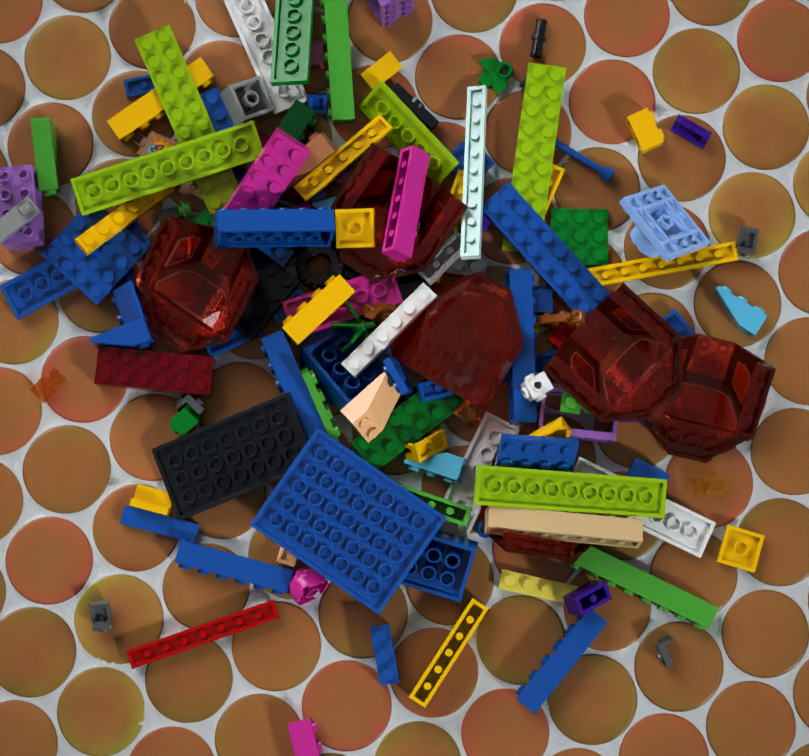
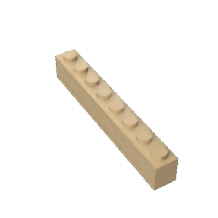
(565, 526)

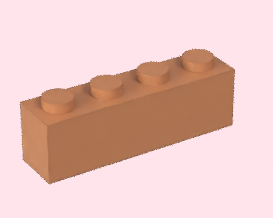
(320, 150)

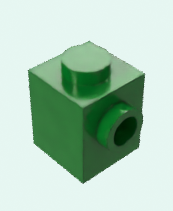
(184, 420)

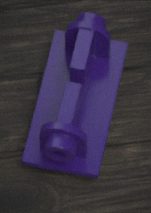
(690, 131)

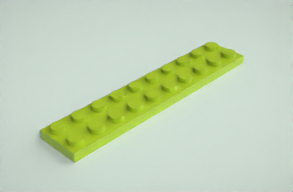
(183, 106)
(537, 136)
(167, 168)
(570, 491)

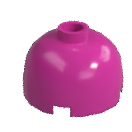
(306, 585)

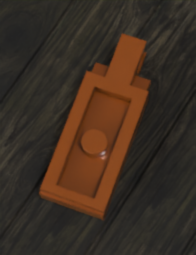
(378, 312)
(562, 319)

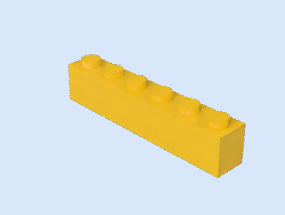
(149, 107)
(448, 652)

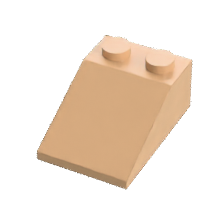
(372, 407)

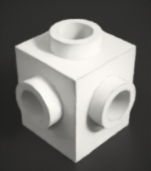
(536, 386)

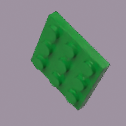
(583, 233)

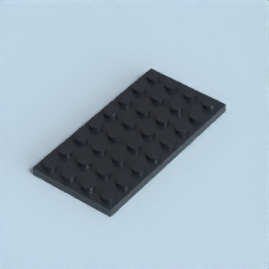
(231, 456)

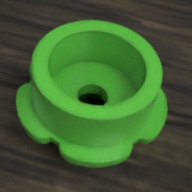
(184, 210)

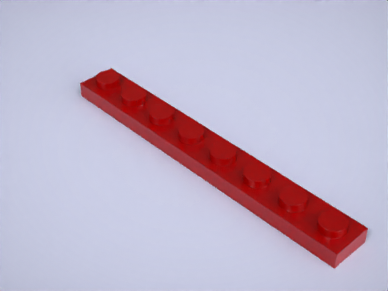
(203, 634)

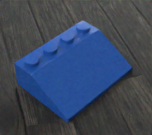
(325, 360)
(443, 566)

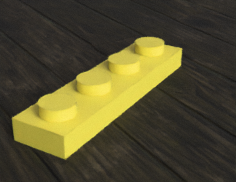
(534, 586)

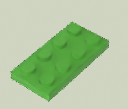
(318, 398)

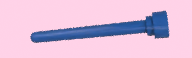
(604, 172)

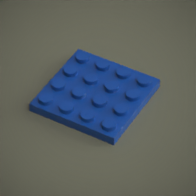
(104, 267)
(537, 452)

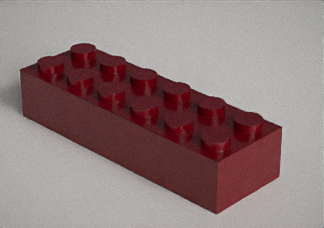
(154, 371)

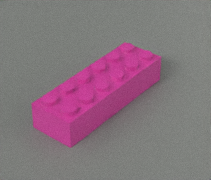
(270, 173)

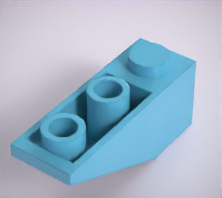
(743, 315)
(443, 465)

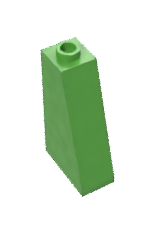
(46, 155)

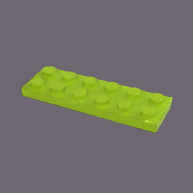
(408, 130)

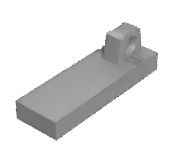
(17, 218)
(444, 259)

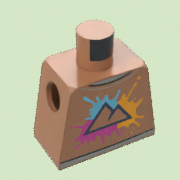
(152, 143)

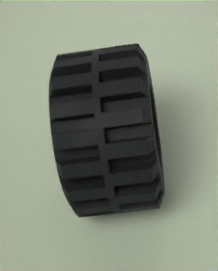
(307, 255)

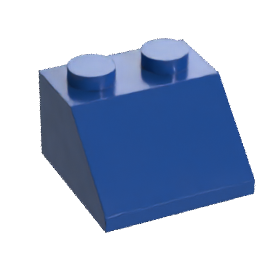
(129, 303)

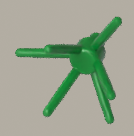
(361, 327)

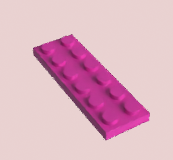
(365, 293)

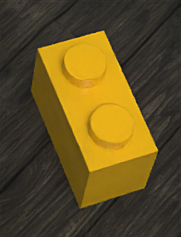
(644, 130)

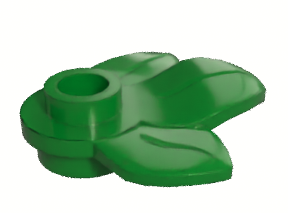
(492, 74)

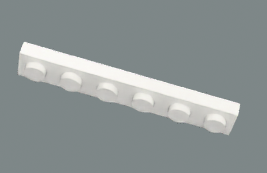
(389, 330)

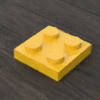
(355, 228)
(740, 548)

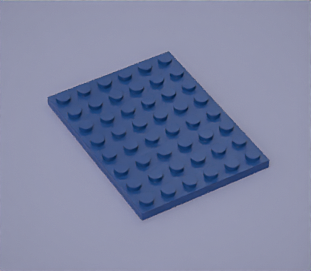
(348, 521)

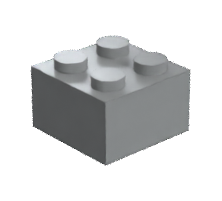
(247, 101)

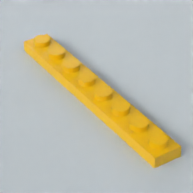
(657, 266)

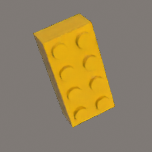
(321, 306)

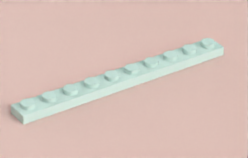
(474, 172)

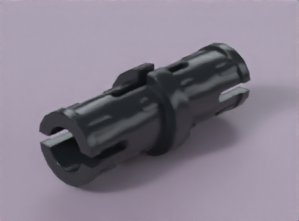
(538, 38)

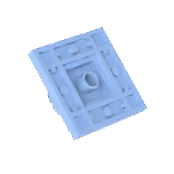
(662, 224)

